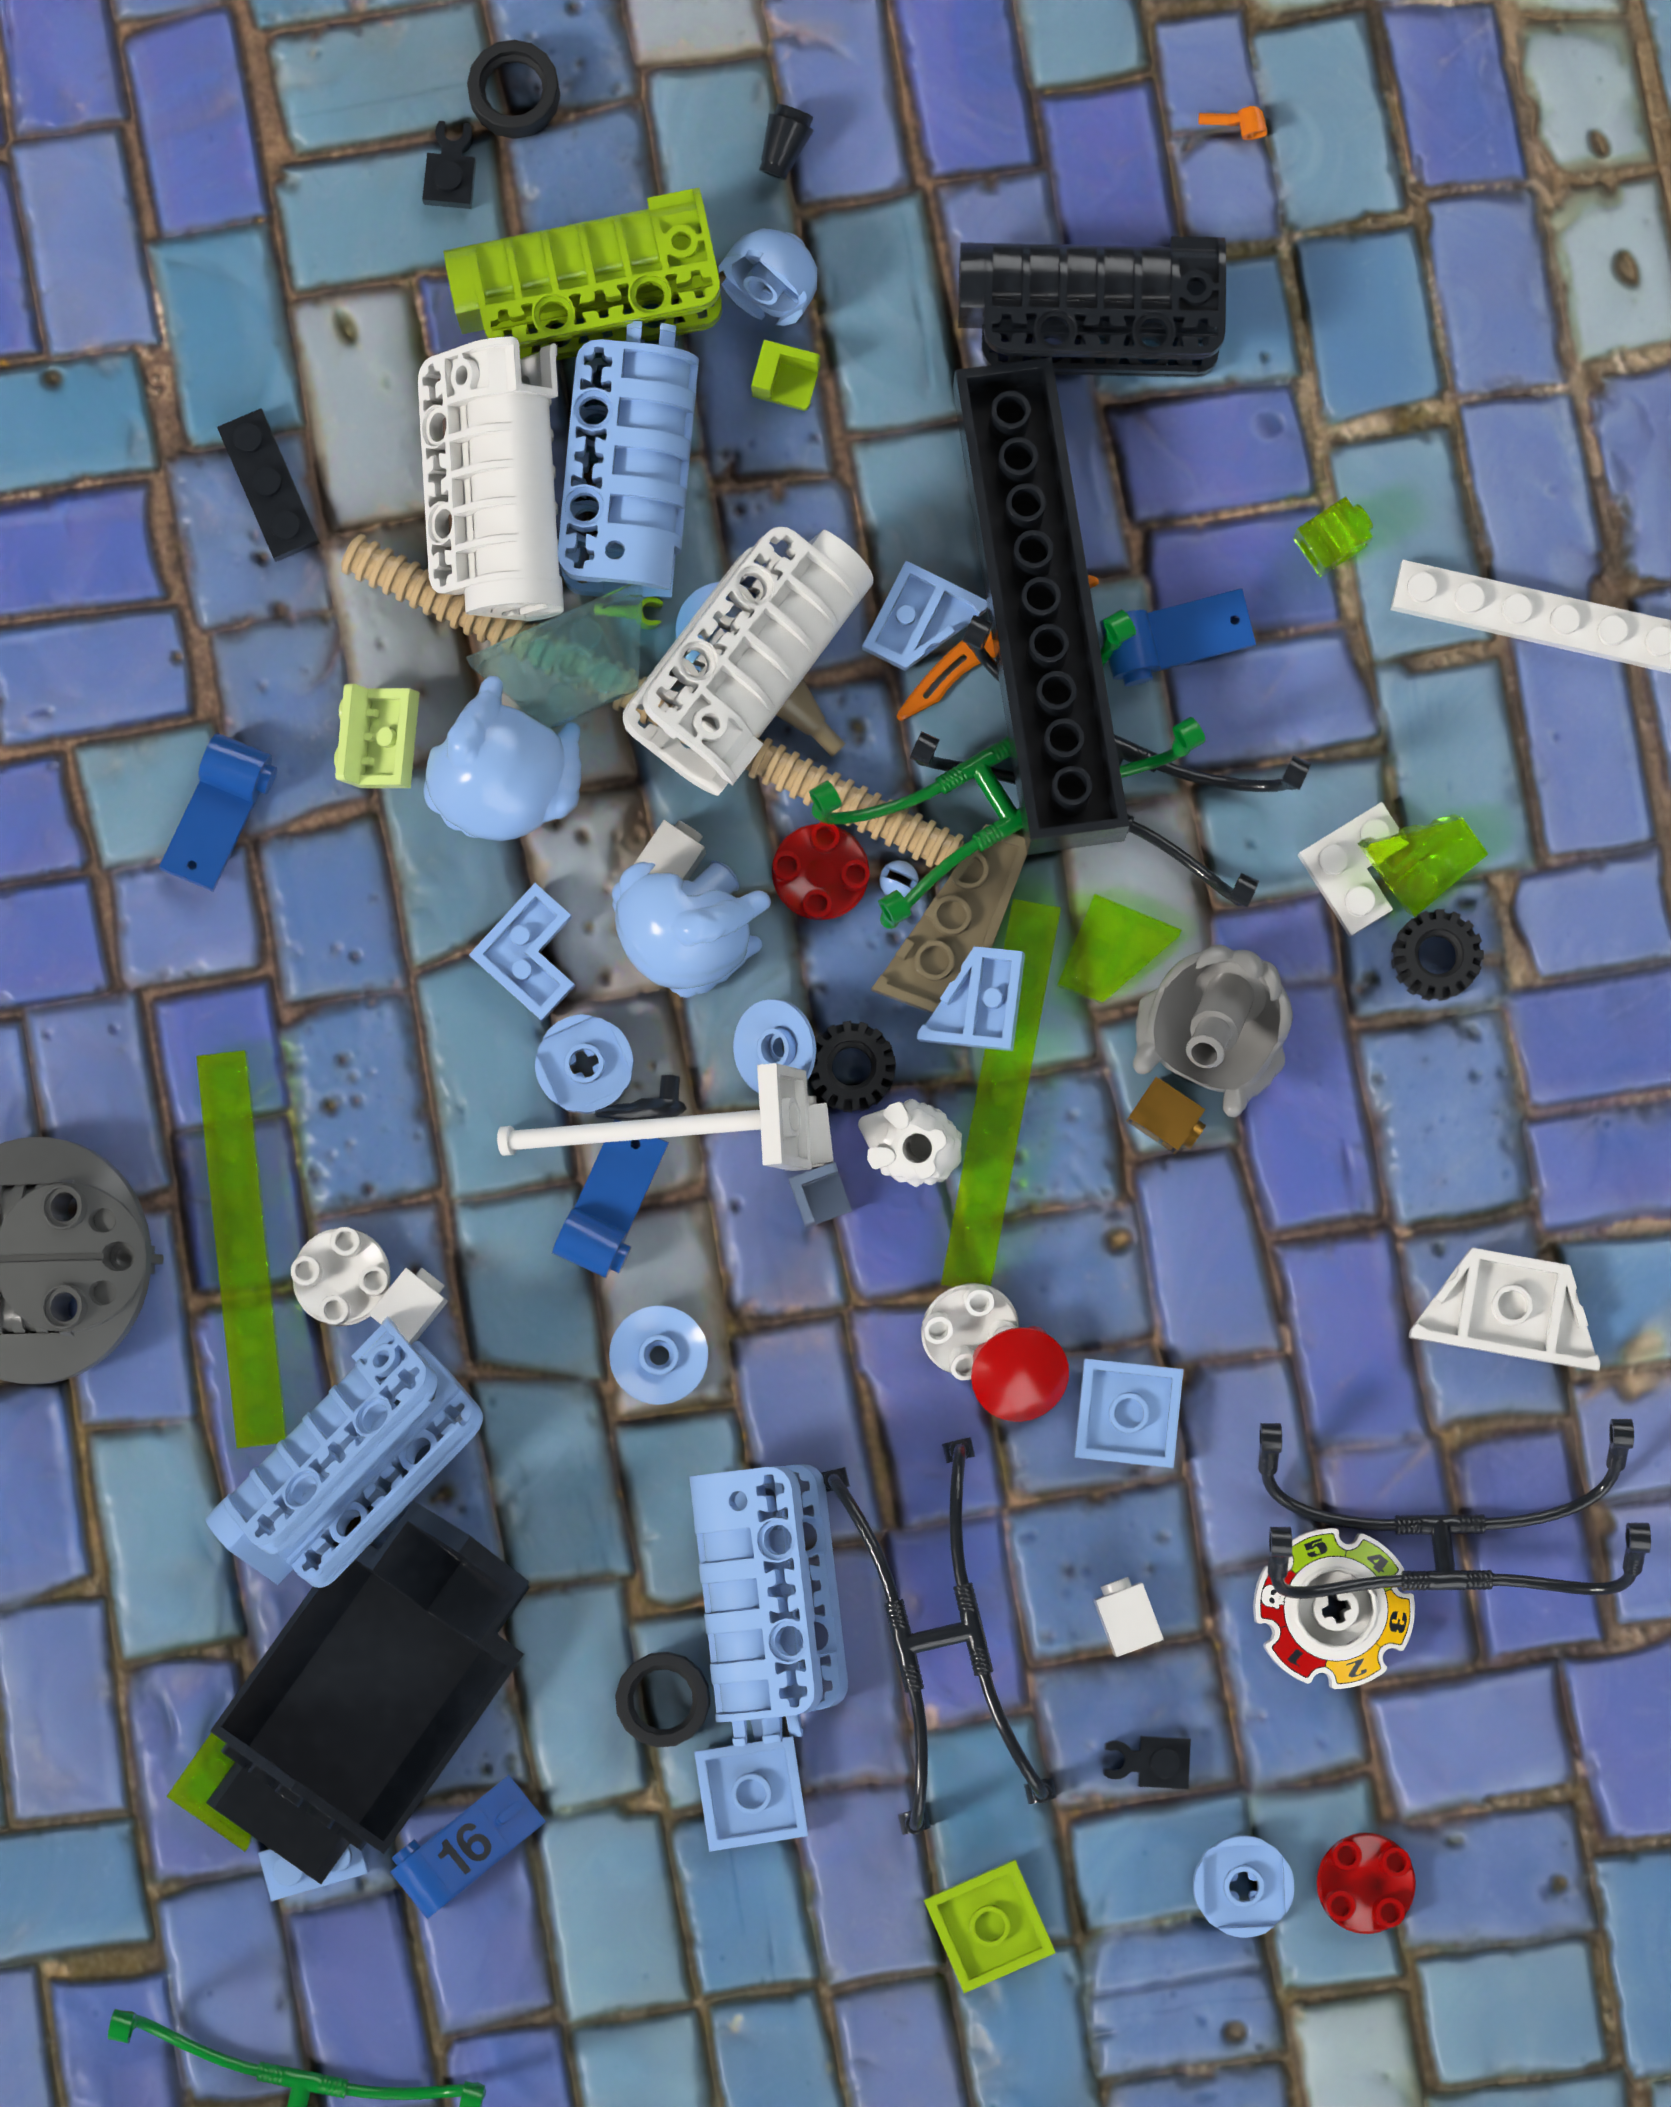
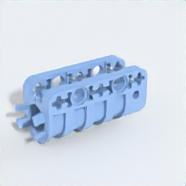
(639, 464)
(763, 1600)

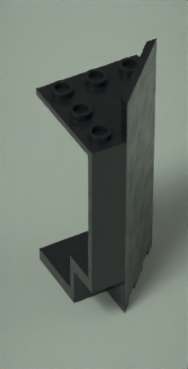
(368, 1694)

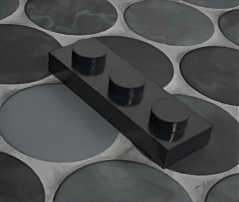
(268, 485)

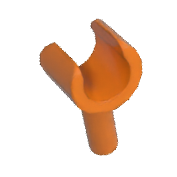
(1250, 119)

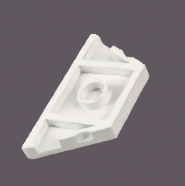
(1510, 1309)

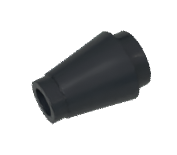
(784, 140)

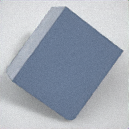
(820, 1195)

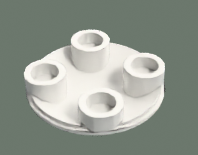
(340, 1276)
(961, 1322)

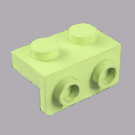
(376, 736)

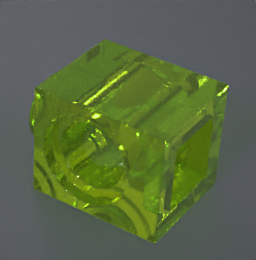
(1334, 536)

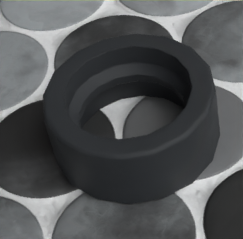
(505, 53)
(629, 1716)

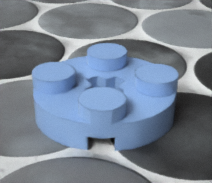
(557, 1055)
(1264, 1906)

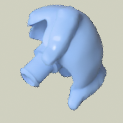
(502, 770)
(686, 930)

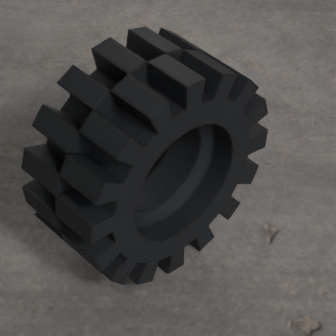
(1461, 937)
(882, 1067)

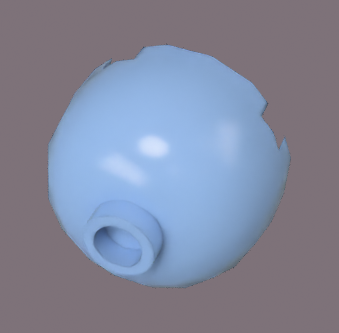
(770, 275)

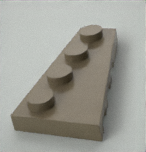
(958, 918)

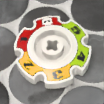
(1371, 1623)

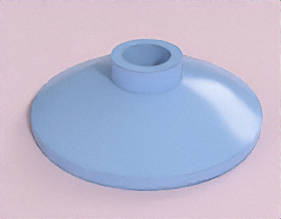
(761, 1036)
(639, 1336)

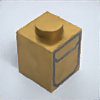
(1167, 1116)

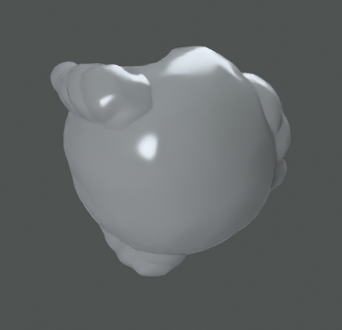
(1217, 1024)

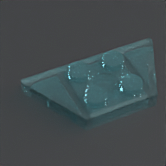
(571, 659)

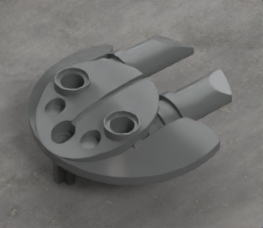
(49, 1258)

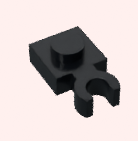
(450, 175)
(1159, 1761)

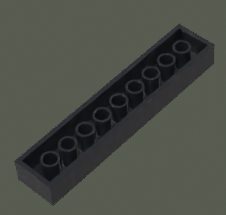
(1040, 606)

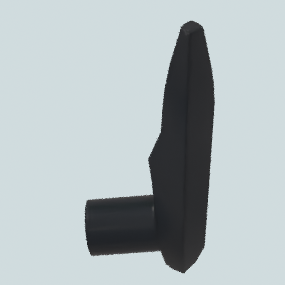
(647, 1108)

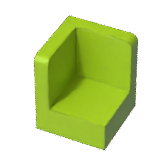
(785, 375)

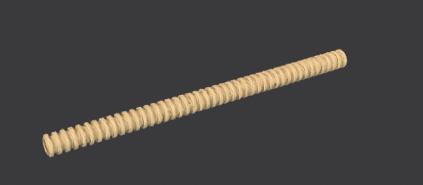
(770, 763)

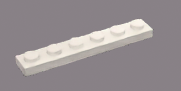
(1533, 615)

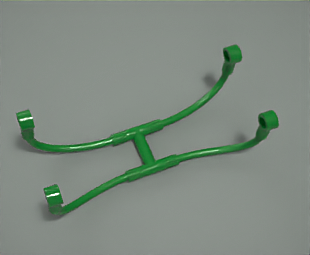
(895, 906)
(299, 2080)

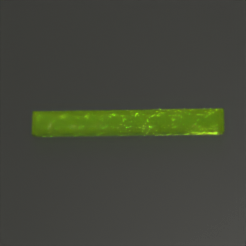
(1000, 1108)
(242, 1249)

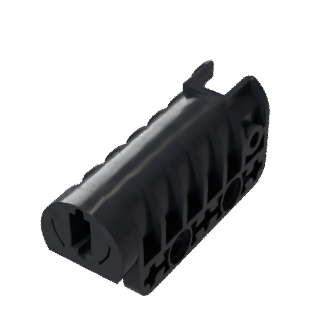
(1098, 296)

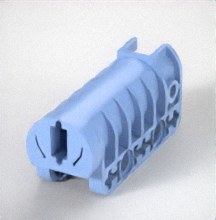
(346, 1461)

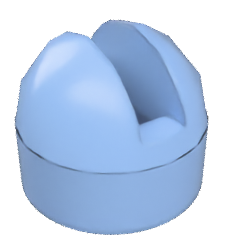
(903, 868)

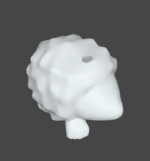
(912, 1142)

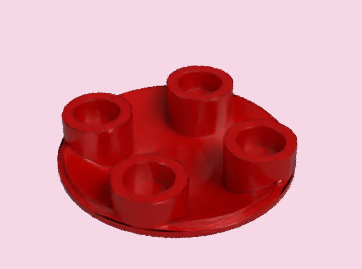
(820, 871)
(1019, 1374)
(1366, 1883)

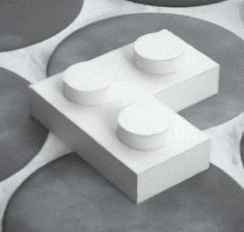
(1343, 873)

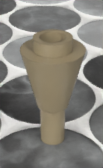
(805, 715)

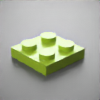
(989, 1926)

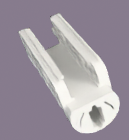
(494, 478)
(754, 664)

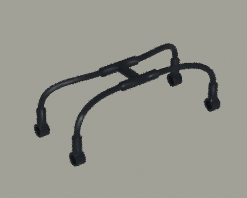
(1245, 886)
(1441, 1527)
(968, 1630)

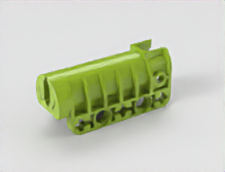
(591, 273)

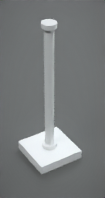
(781, 1119)

